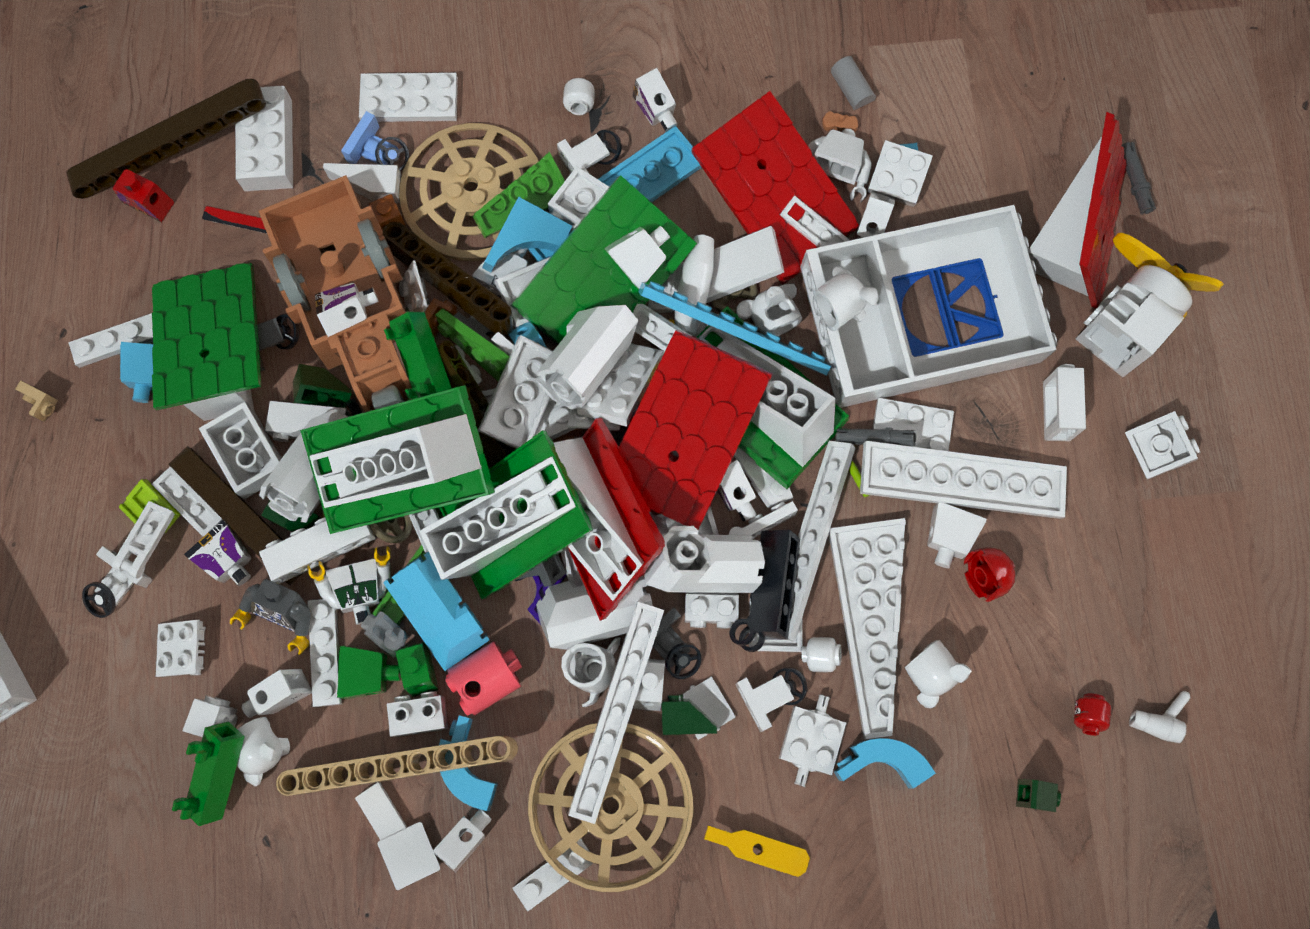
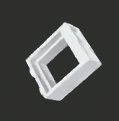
(1064, 403)

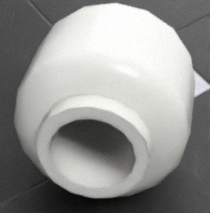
(578, 96)
(822, 654)

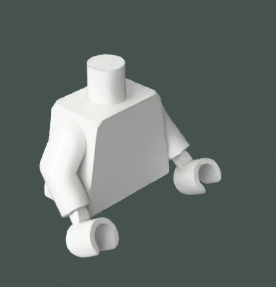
(843, 158)

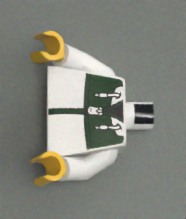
(354, 585)

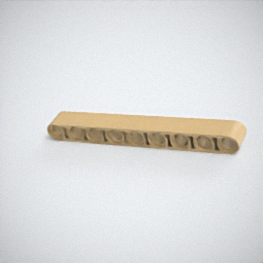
(384, 769)

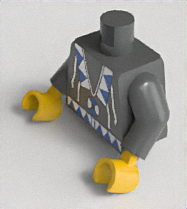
(277, 606)

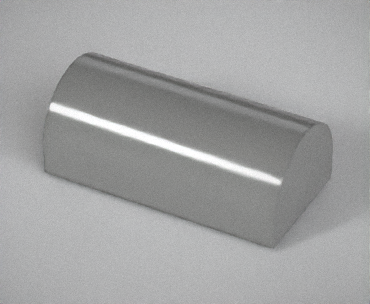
(852, 82)

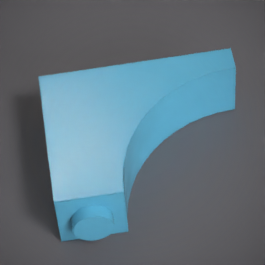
(527, 228)

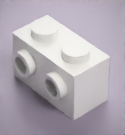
(209, 713)
(417, 715)

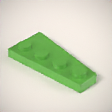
(535, 186)
(473, 344)

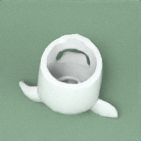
(845, 297)
(772, 310)
(591, 668)
(935, 673)
(260, 749)

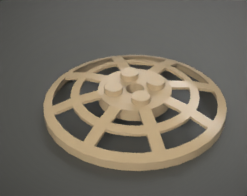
(454, 182)
(614, 825)

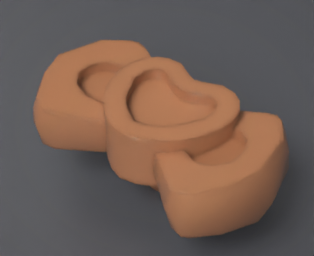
(839, 122)

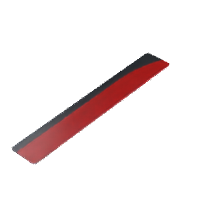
(234, 219)

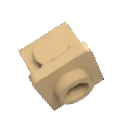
(42, 403)

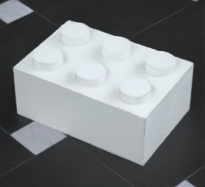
(241, 449)

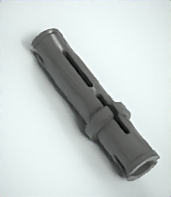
(1139, 184)
(886, 435)

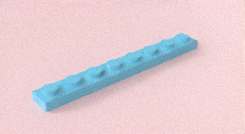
(726, 323)

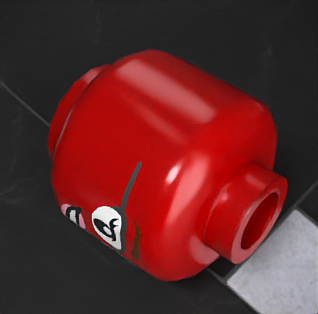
(1092, 714)

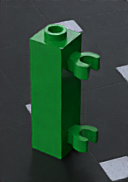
(418, 354)
(212, 775)

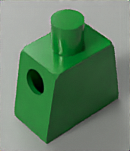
(417, 669)
(363, 673)

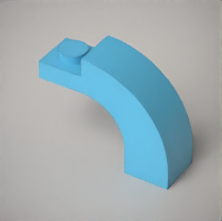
(903, 758)
(461, 782)

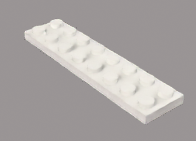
(963, 479)

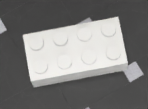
(266, 144)

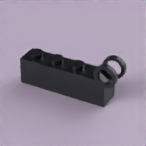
(774, 597)

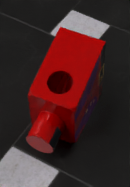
(136, 193)

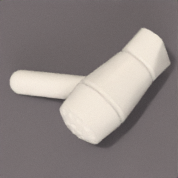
(1163, 726)

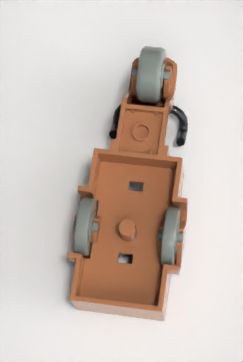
(362, 256)

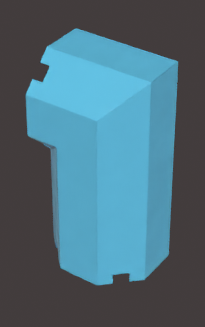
(436, 612)

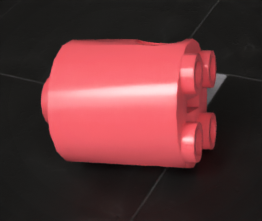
(491, 670)

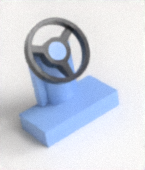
(366, 144)

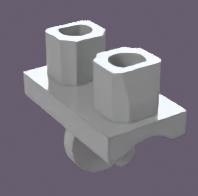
(384, 633)

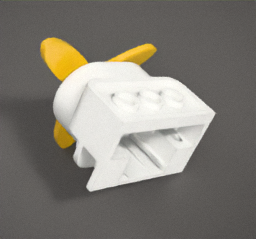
(1144, 311)

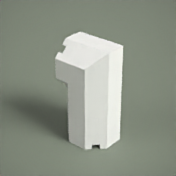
(587, 353)
(292, 483)
(706, 563)
(571, 619)

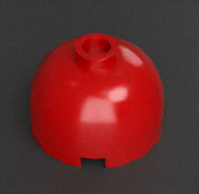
(989, 573)

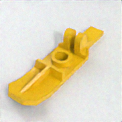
(773, 853)

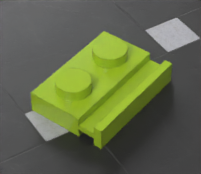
(139, 497)

